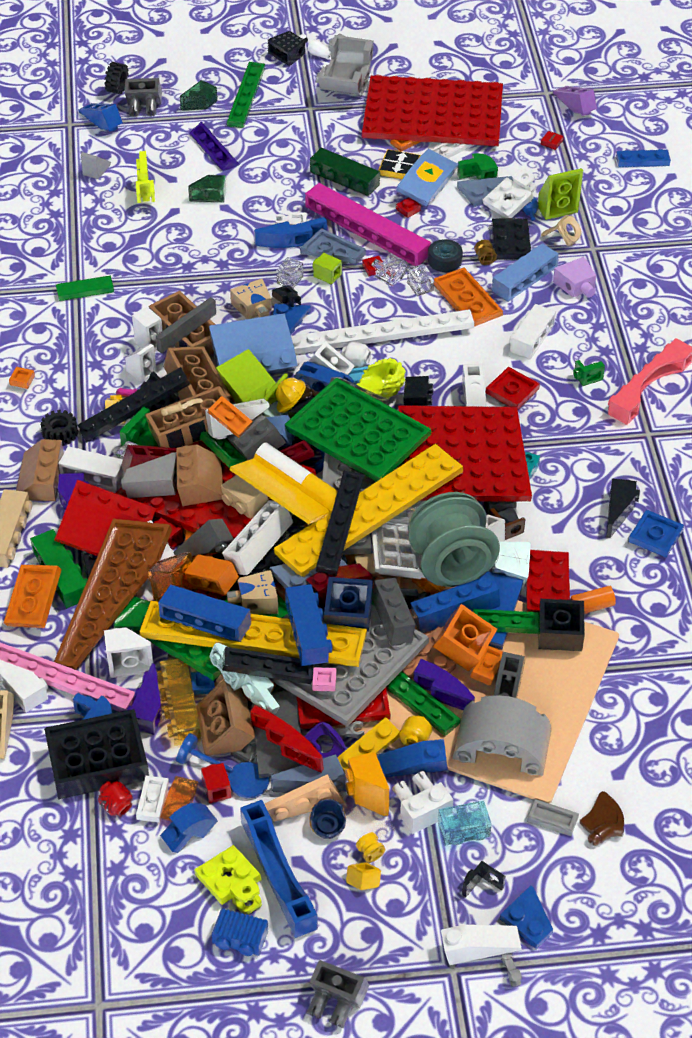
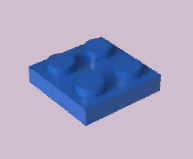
(656, 533)

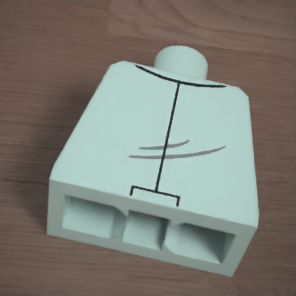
(513, 560)

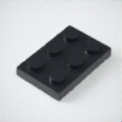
(510, 238)

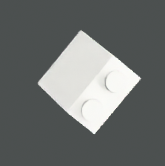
(127, 652)

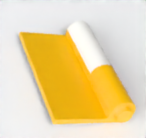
(287, 483)

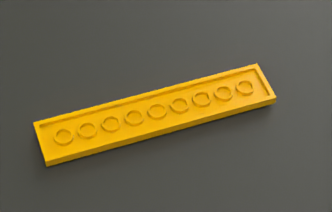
(374, 506)
(264, 635)

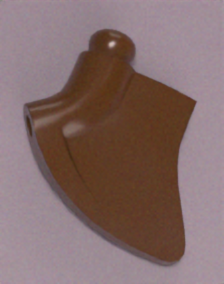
(603, 820)

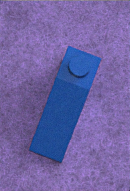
(102, 115)
(414, 758)

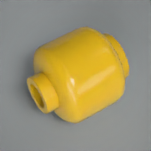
(415, 730)

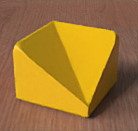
(363, 876)

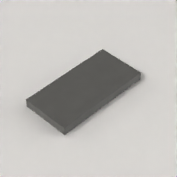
(269, 754)

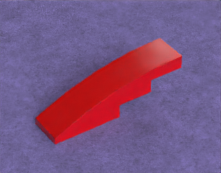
(292, 742)

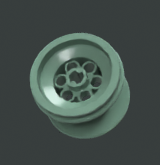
(452, 539)

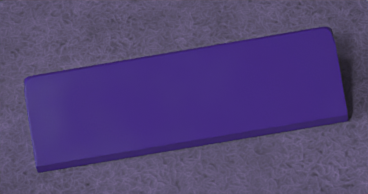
(213, 147)

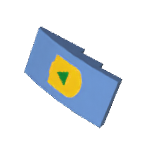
(427, 177)

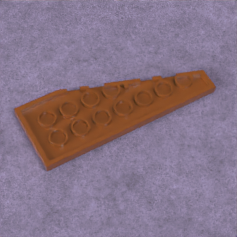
(116, 577)

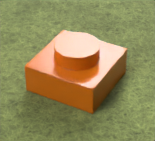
(21, 377)

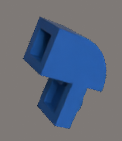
(89, 707)
(188, 821)

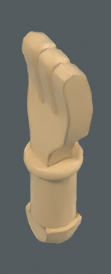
(178, 407)

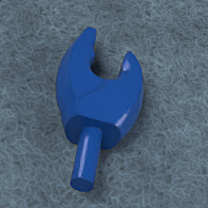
(531, 208)

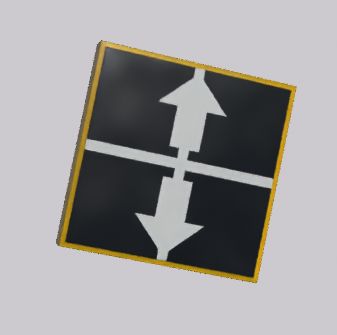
(397, 163)

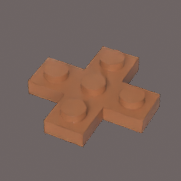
(431, 655)

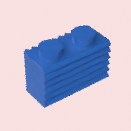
(240, 932)

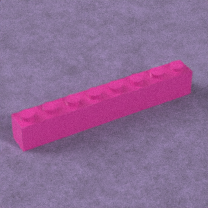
(367, 224)

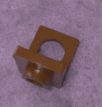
(508, 534)

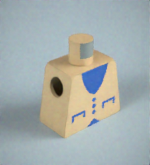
(251, 299)
(256, 593)

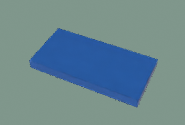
(509, 594)

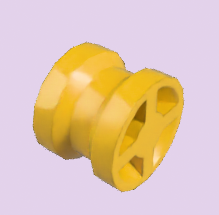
(370, 847)

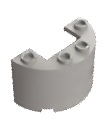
(348, 65)
(504, 728)

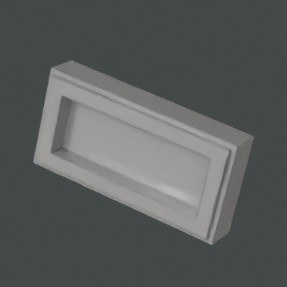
(552, 817)

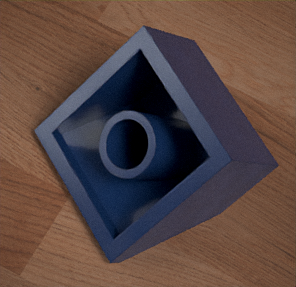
(348, 602)

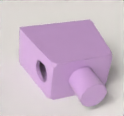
(576, 278)

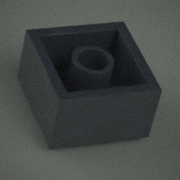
(561, 625)

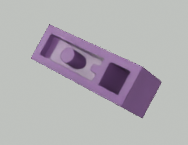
(577, 99)

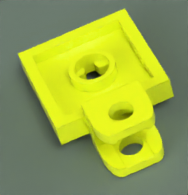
(144, 186)
(239, 887)

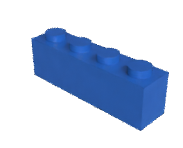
(436, 609)
(205, 613)
(307, 625)

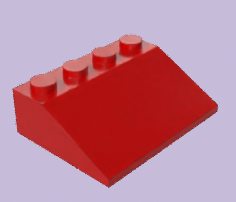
(91, 514)

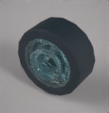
(445, 255)

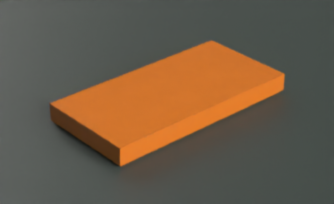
(467, 294)

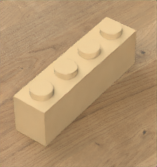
(13, 517)

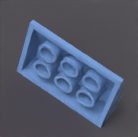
(264, 336)

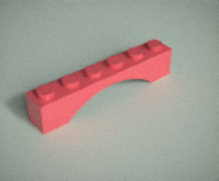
(673, 359)

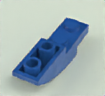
(286, 235)

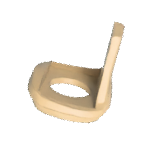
(561, 226)

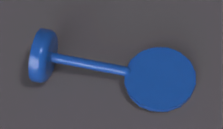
(242, 777)

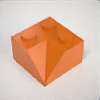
(465, 637)

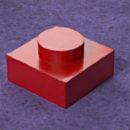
(408, 207)
(367, 265)

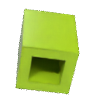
(327, 268)

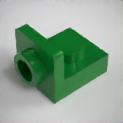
(590, 373)

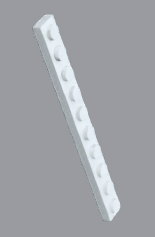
(384, 331)

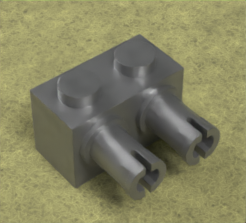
(143, 92)
(336, 983)

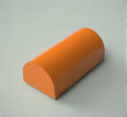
(596, 599)

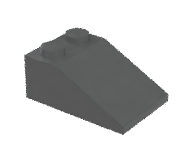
(258, 433)

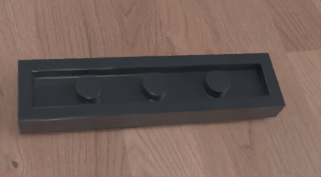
(266, 665)

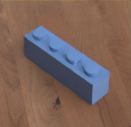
(524, 272)

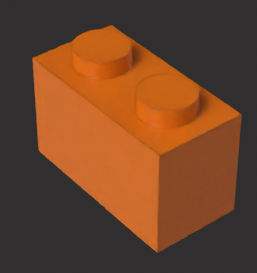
(211, 574)

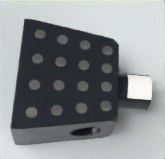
(287, 47)

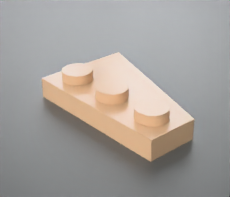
(303, 799)

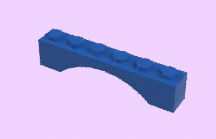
(289, 894)

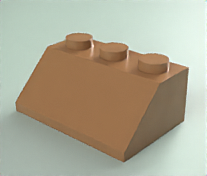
(41, 470)
(198, 475)
(224, 720)

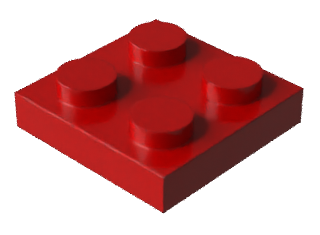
(512, 388)

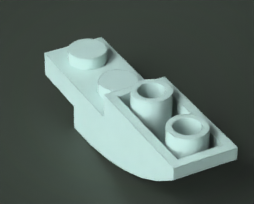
(254, 687)

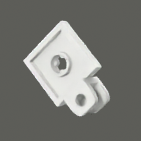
(518, 191)

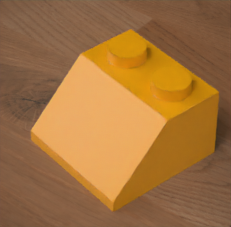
(367, 783)

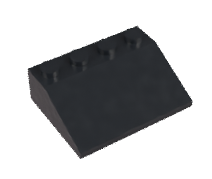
(95, 752)

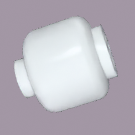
(357, 354)

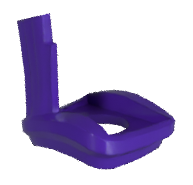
(325, 729)

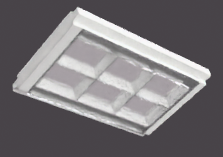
(394, 552)

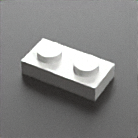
(152, 799)

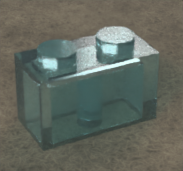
(464, 823)

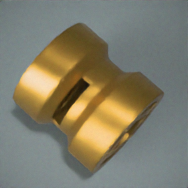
(485, 252)

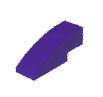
(442, 685)

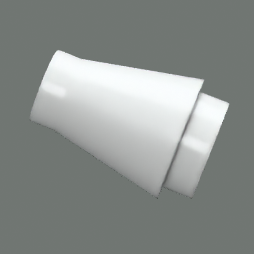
(319, 49)

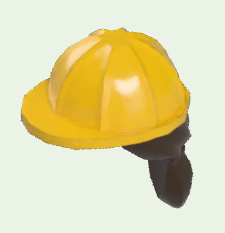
(292, 391)

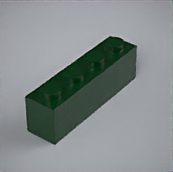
(345, 171)

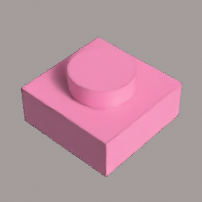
(324, 679)

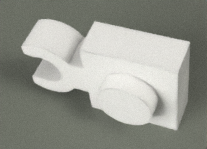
(292, 218)

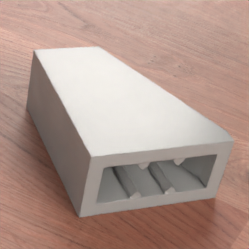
(152, 478)

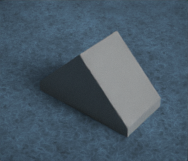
(93, 165)

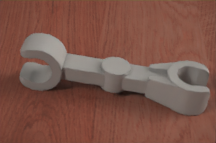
(347, 731)
(513, 974)

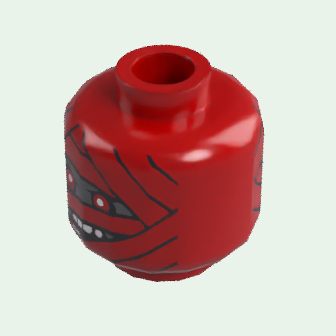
(115, 798)

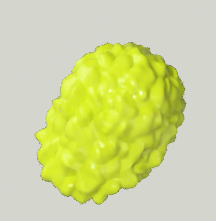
(383, 378)

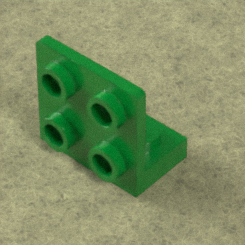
(138, 430)

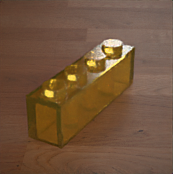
(180, 700)

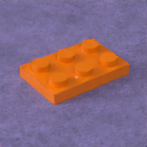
(32, 596)

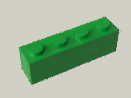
(53, 553)

